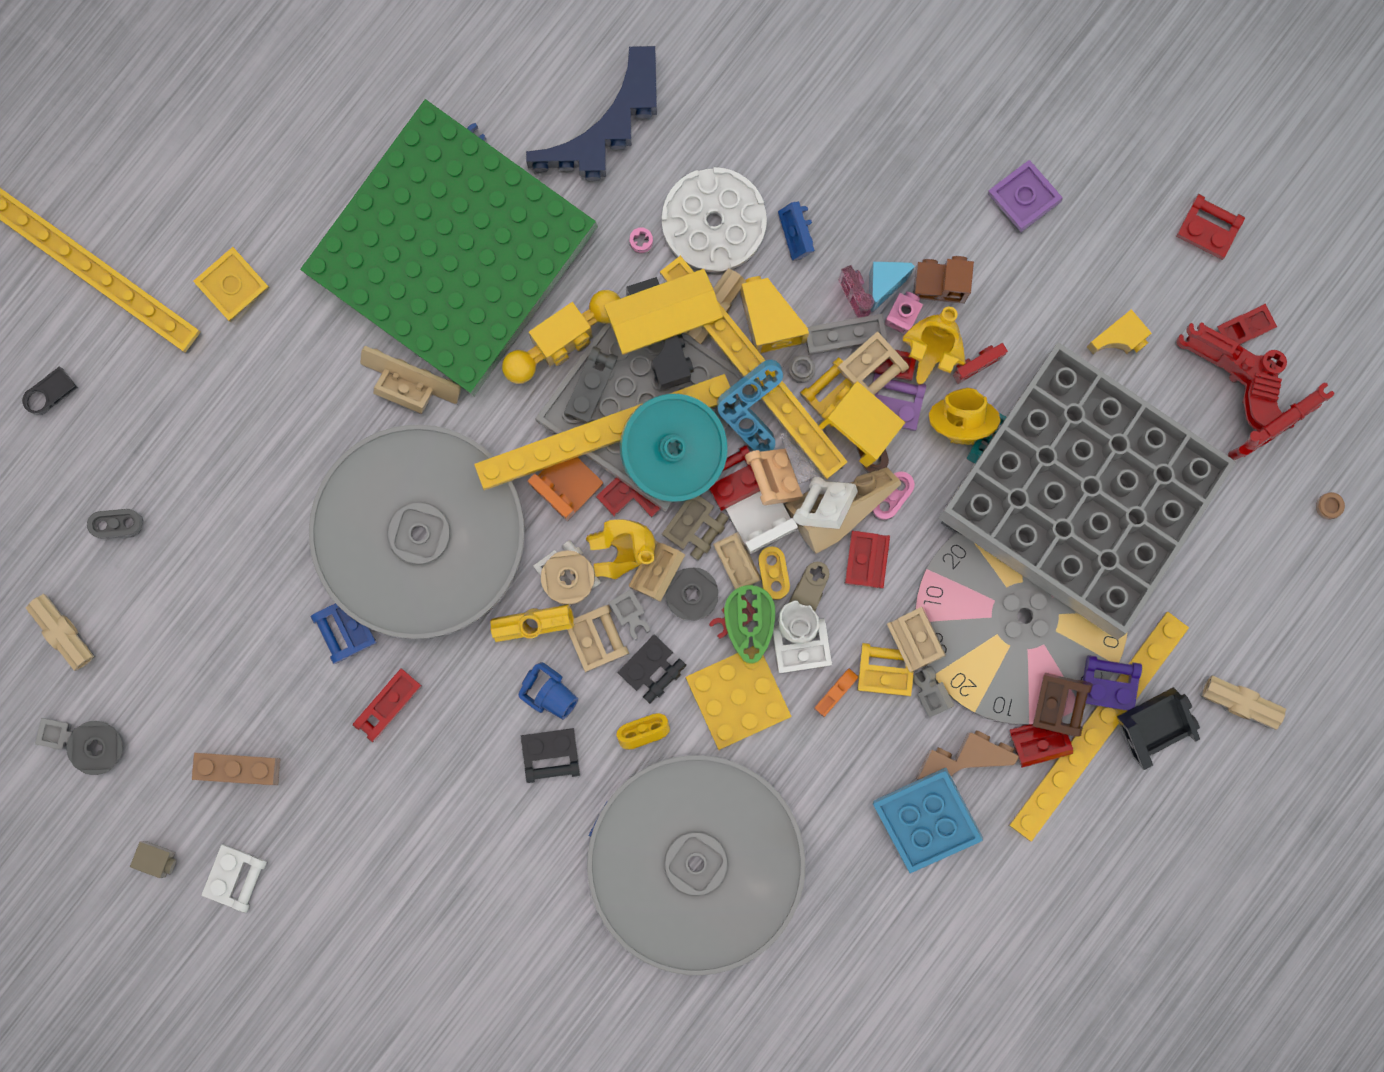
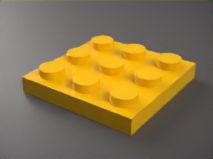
(737, 698)

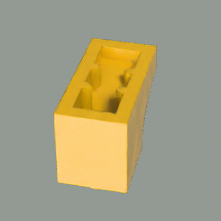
(1125, 334)

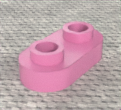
(896, 498)

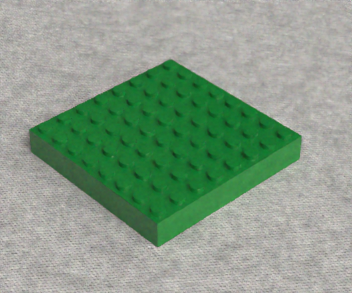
(449, 247)

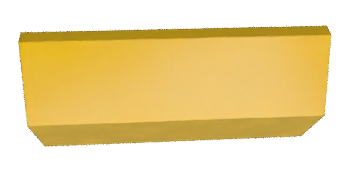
(663, 311)

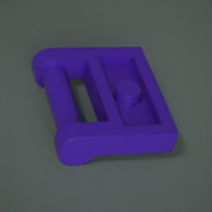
(1108, 692)

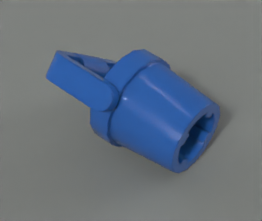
(552, 696)

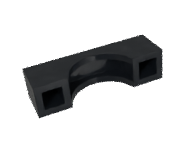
(670, 365)

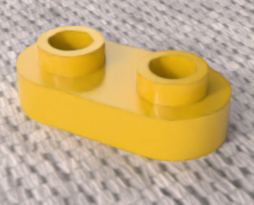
(774, 573)
(643, 731)

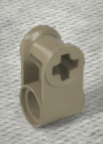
(809, 591)

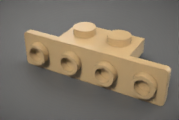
(407, 383)

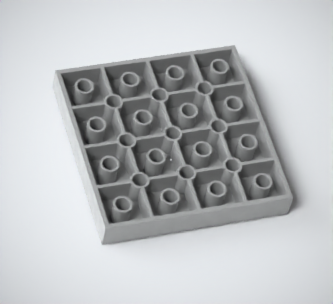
(1087, 491)

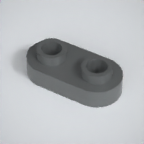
(115, 523)

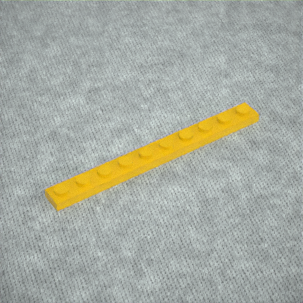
(96, 273)
(778, 400)
(578, 440)
(1095, 732)

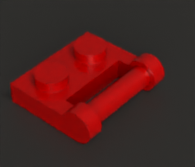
(1206, 234)
(736, 485)

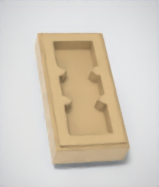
(737, 561)

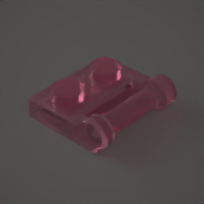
(851, 283)

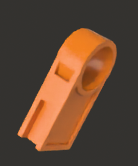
(836, 692)

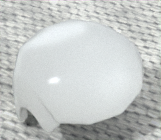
(798, 622)

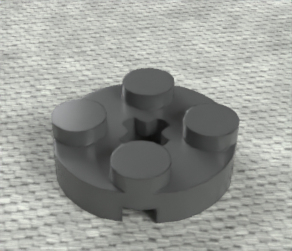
(707, 593)
(83, 758)

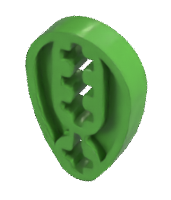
(764, 617)

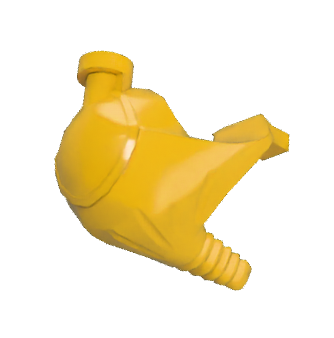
(936, 341)
(633, 542)

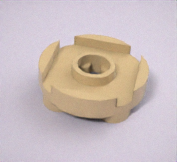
(556, 567)

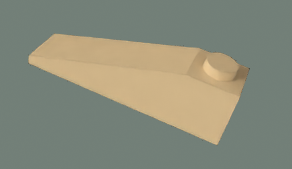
(871, 489)

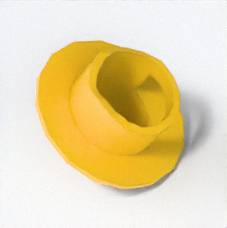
(964, 416)

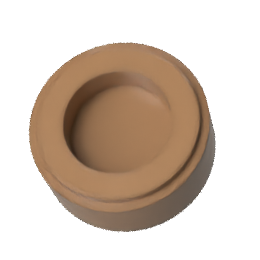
(1330, 505)

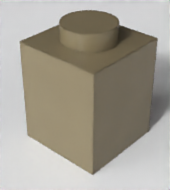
(153, 859)

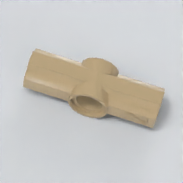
(725, 291)
(59, 632)
(1244, 702)

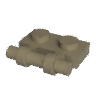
(688, 521)

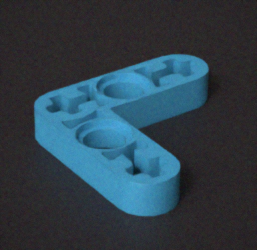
(741, 409)

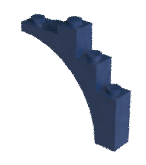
(588, 150)

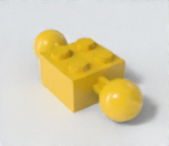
(558, 337)

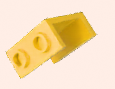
(863, 421)

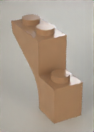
(974, 752)

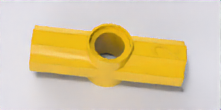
(516, 626)

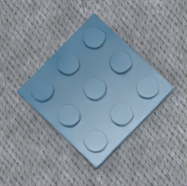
(928, 820)

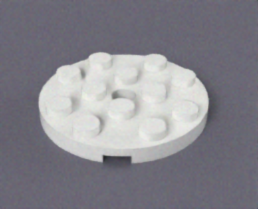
(719, 193)

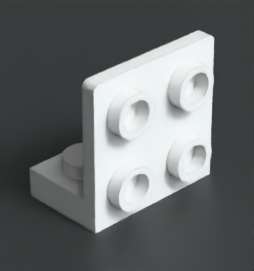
(760, 523)

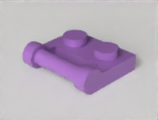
(906, 410)

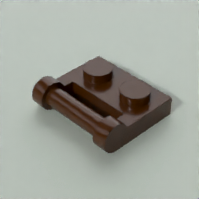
(1053, 702)

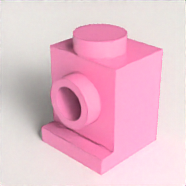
(900, 321)

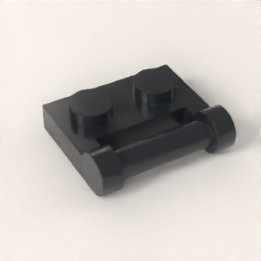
(548, 746)

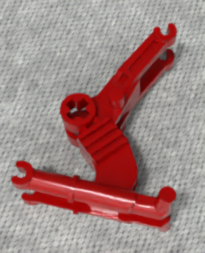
(1261, 384)

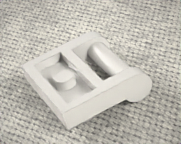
(832, 507)
(802, 656)
(226, 875)

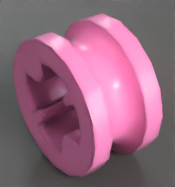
(636, 234)

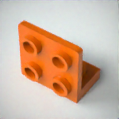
(566, 486)

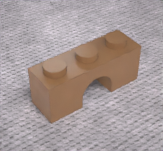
(236, 769)

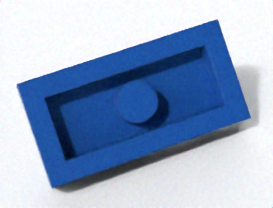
(796, 230)

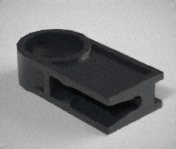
(55, 388)

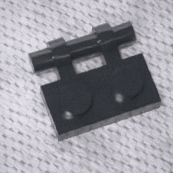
(646, 663)

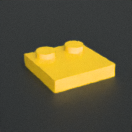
(231, 284)

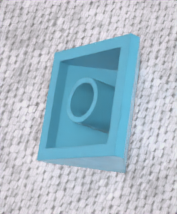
(886, 279)

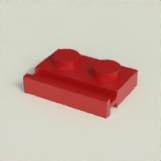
(987, 357)
(867, 559)
(1039, 745)

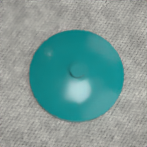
(673, 447)

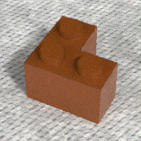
(944, 281)

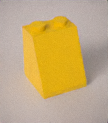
(769, 317)

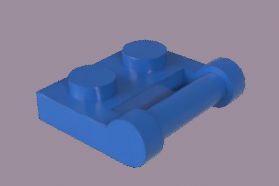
(355, 634)

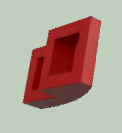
(1249, 325)

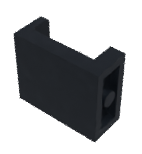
(1158, 725)

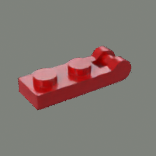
(387, 704)

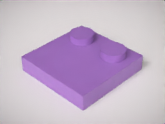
(1025, 196)

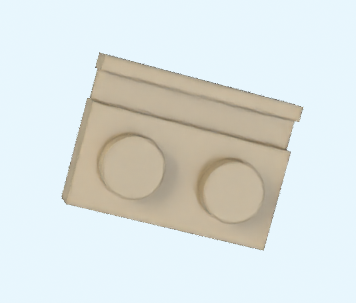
(656, 577)
(916, 639)

